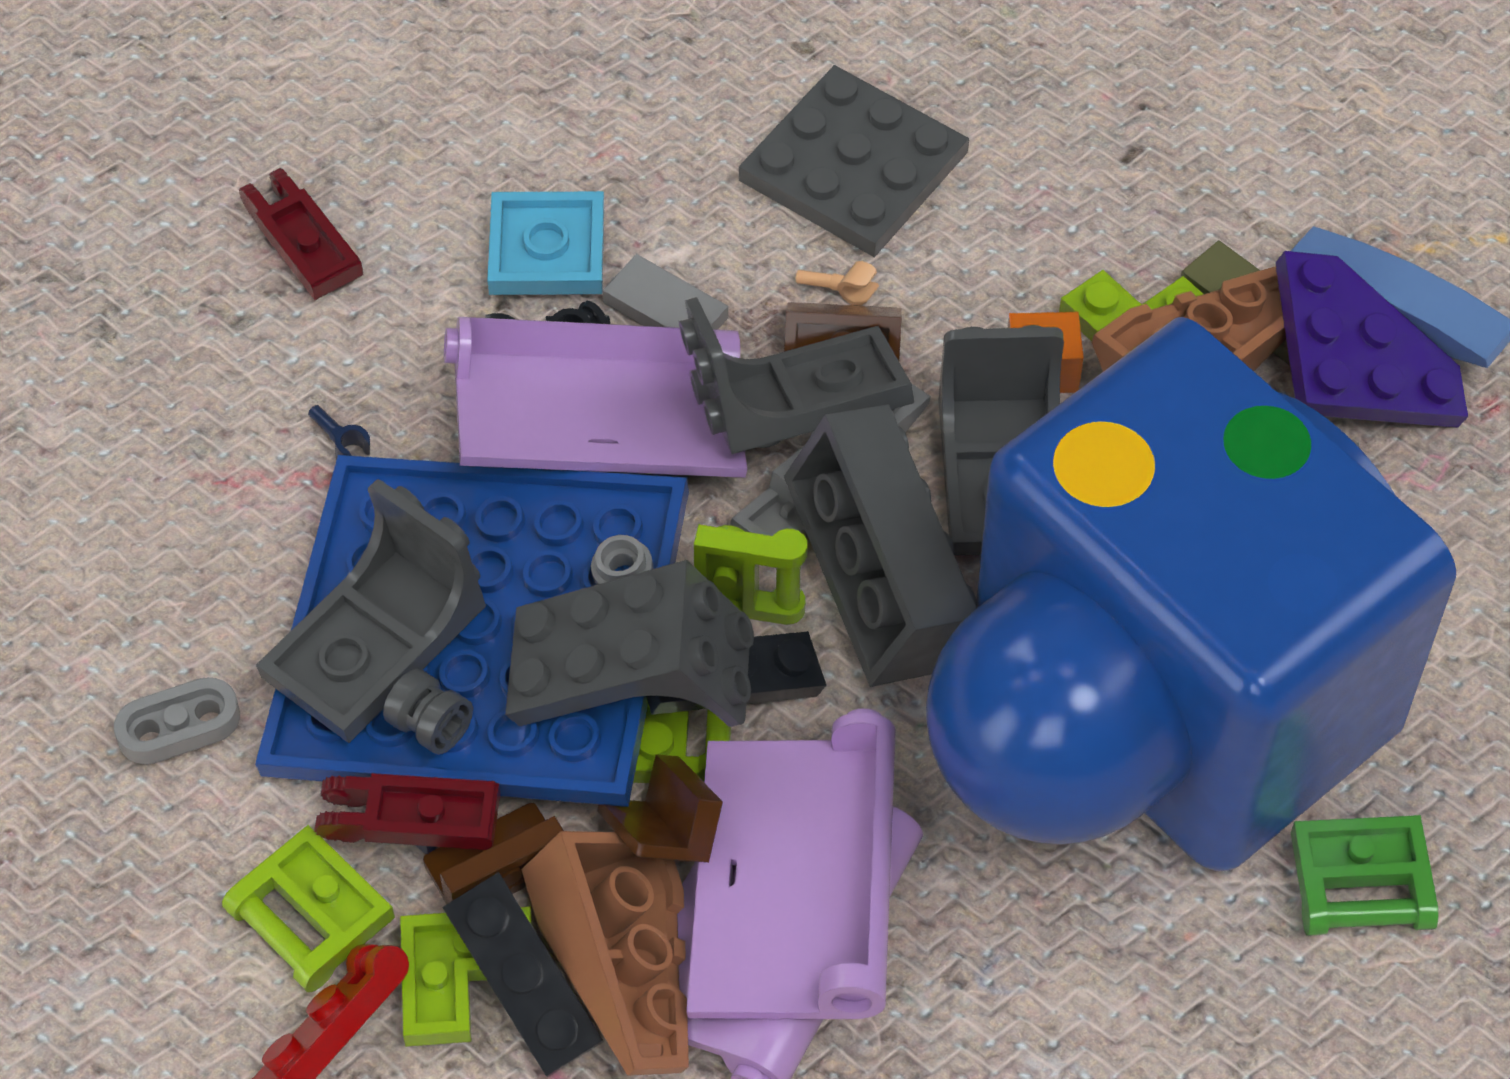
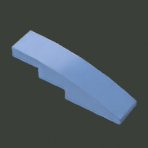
(1442, 311)

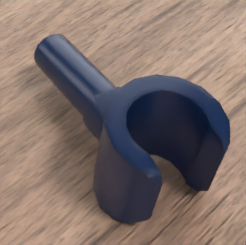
(341, 435)

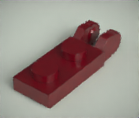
(302, 236)
(411, 811)

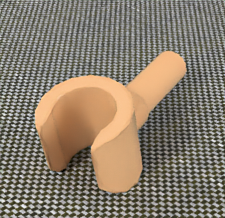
(853, 287)

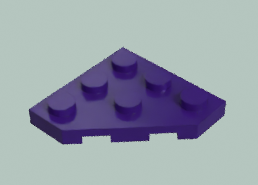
(1358, 353)

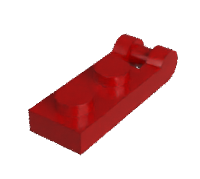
(337, 1013)

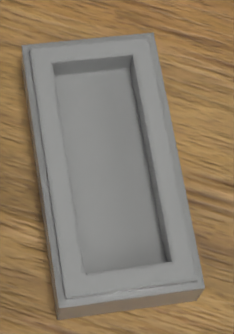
(657, 296)

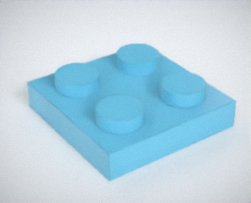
(546, 243)

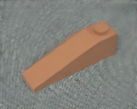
(1240, 315)
(617, 941)

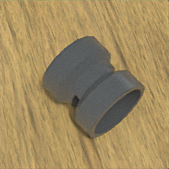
(428, 711)

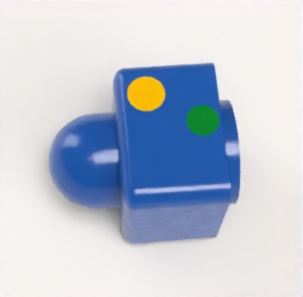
(1182, 612)

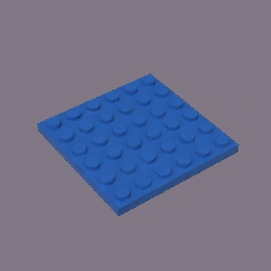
(530, 542)

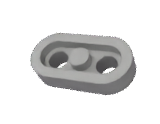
(176, 718)

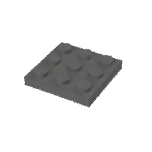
(853, 160)

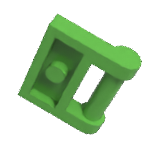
(1363, 855)

